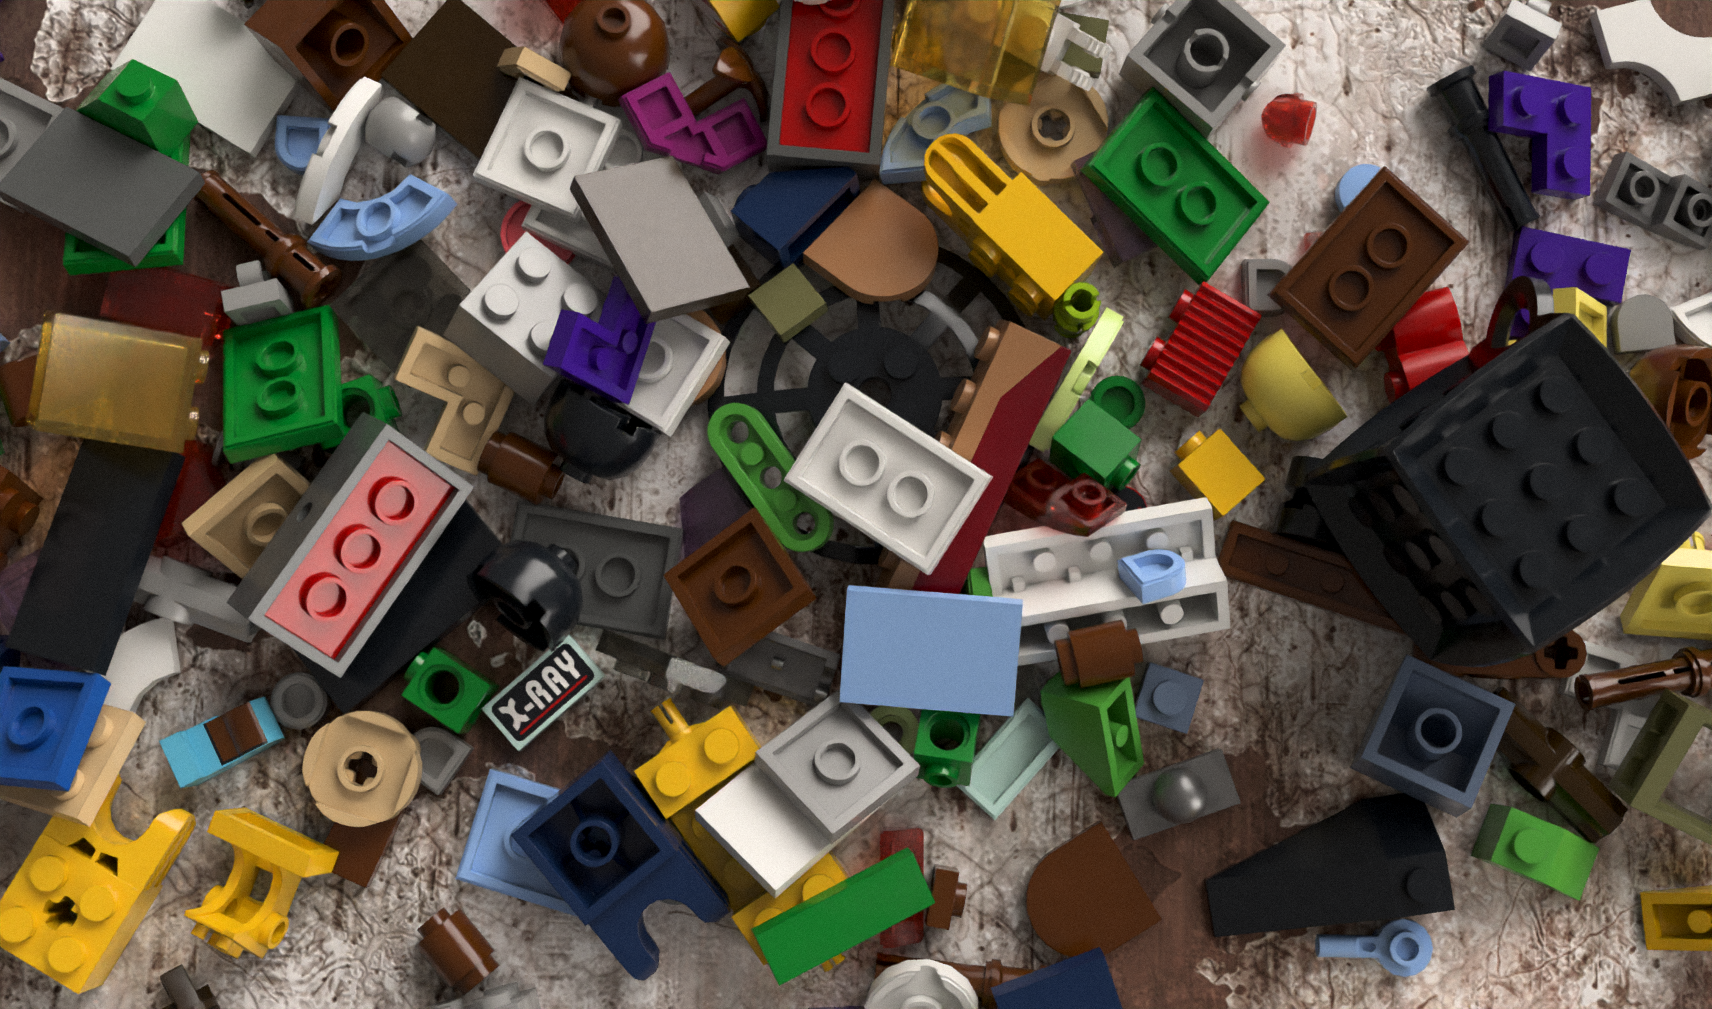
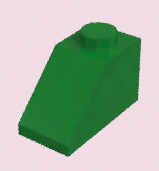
(141, 106)

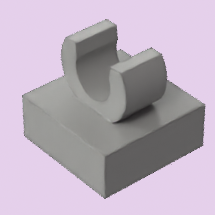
(1523, 32)
(256, 297)

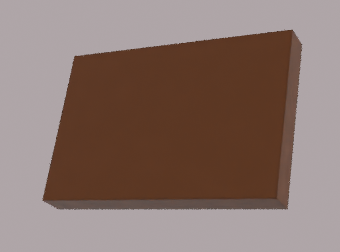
(1368, 268)

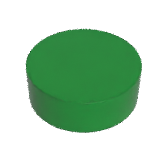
(1120, 399)

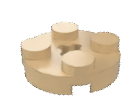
(1043, 158)
(333, 783)

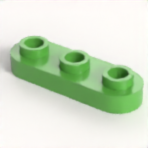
(748, 466)

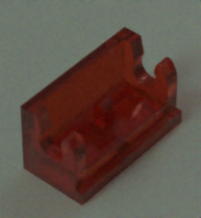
(167, 301)

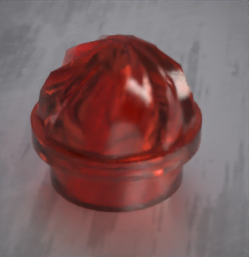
(1289, 119)

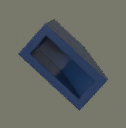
(792, 210)

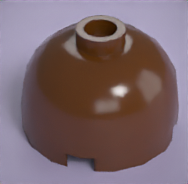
(613, 47)
(1680, 389)

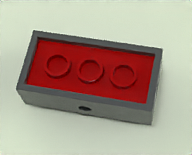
(830, 86)
(350, 544)

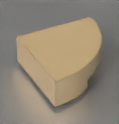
(523, 61)

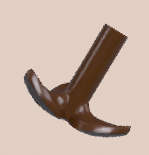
(732, 71)

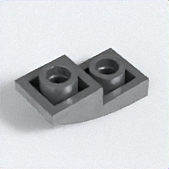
(1657, 202)

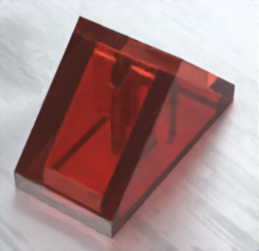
(194, 487)

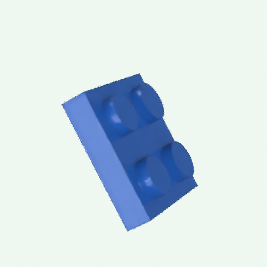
(46, 724)

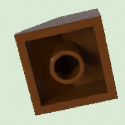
(329, 42)

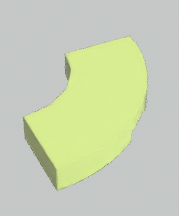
(1077, 379)

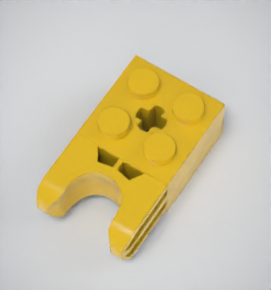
(1006, 225)
(107, 880)

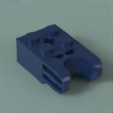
(619, 880)

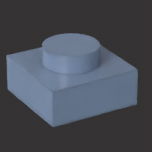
(1167, 697)

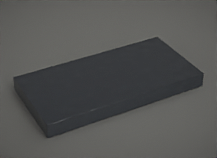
(95, 554)
(421, 615)

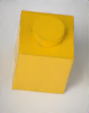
(1215, 470)

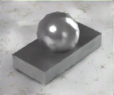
(1177, 794)

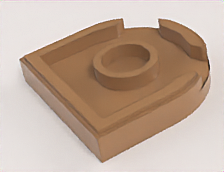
(877, 248)

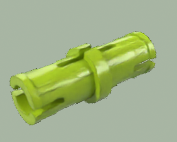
(1080, 310)

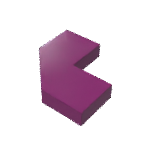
(670, 128)

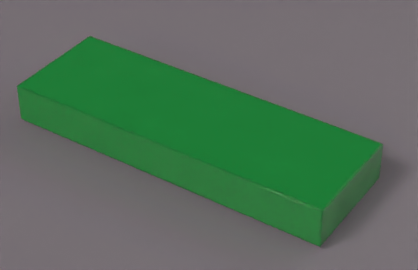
(843, 916)

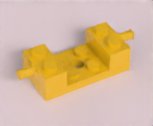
(691, 771)

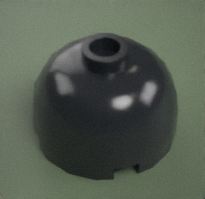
(595, 435)
(532, 591)

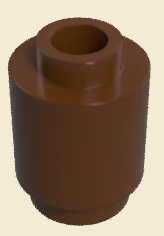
(521, 467)
(1098, 654)
(456, 950)

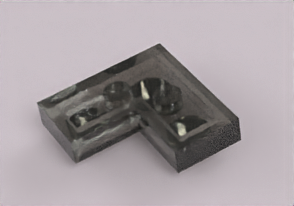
(673, 672)

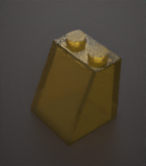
(977, 44)
(116, 382)

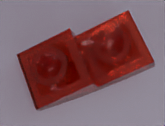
(1061, 504)

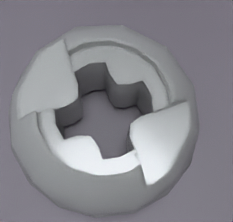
(400, 132)

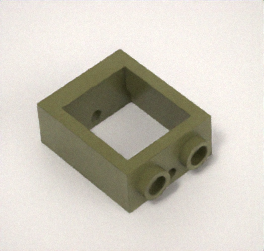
(1655, 759)

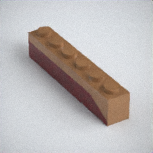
(991, 430)

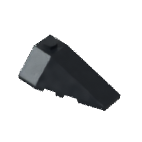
(1353, 867)

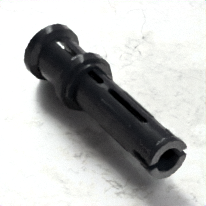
(1469, 123)

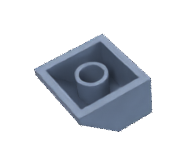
(1433, 736)

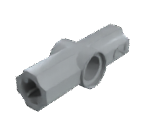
(191, 596)

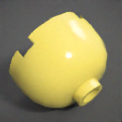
(1286, 391)

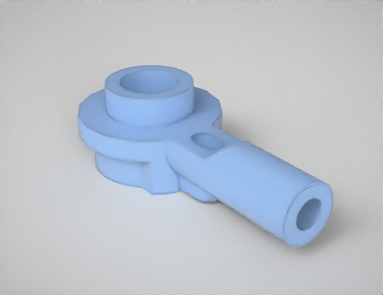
(1399, 946)

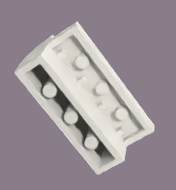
(1076, 580)

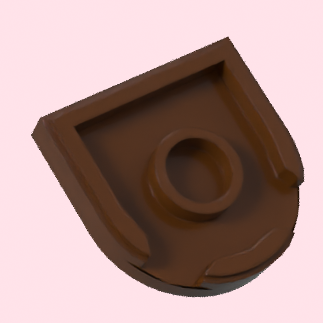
(1087, 896)

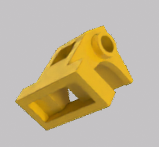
(257, 842)

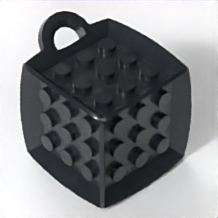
(1510, 490)

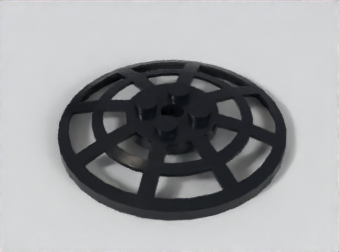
(871, 355)

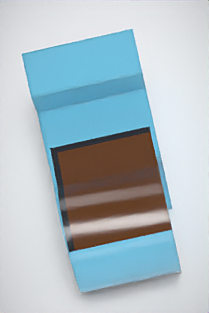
(221, 742)

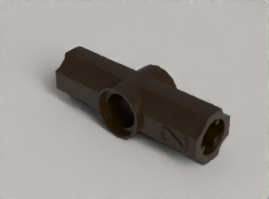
(1556, 774)

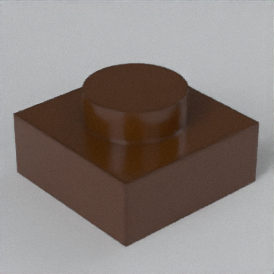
(948, 897)

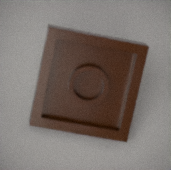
(739, 587)

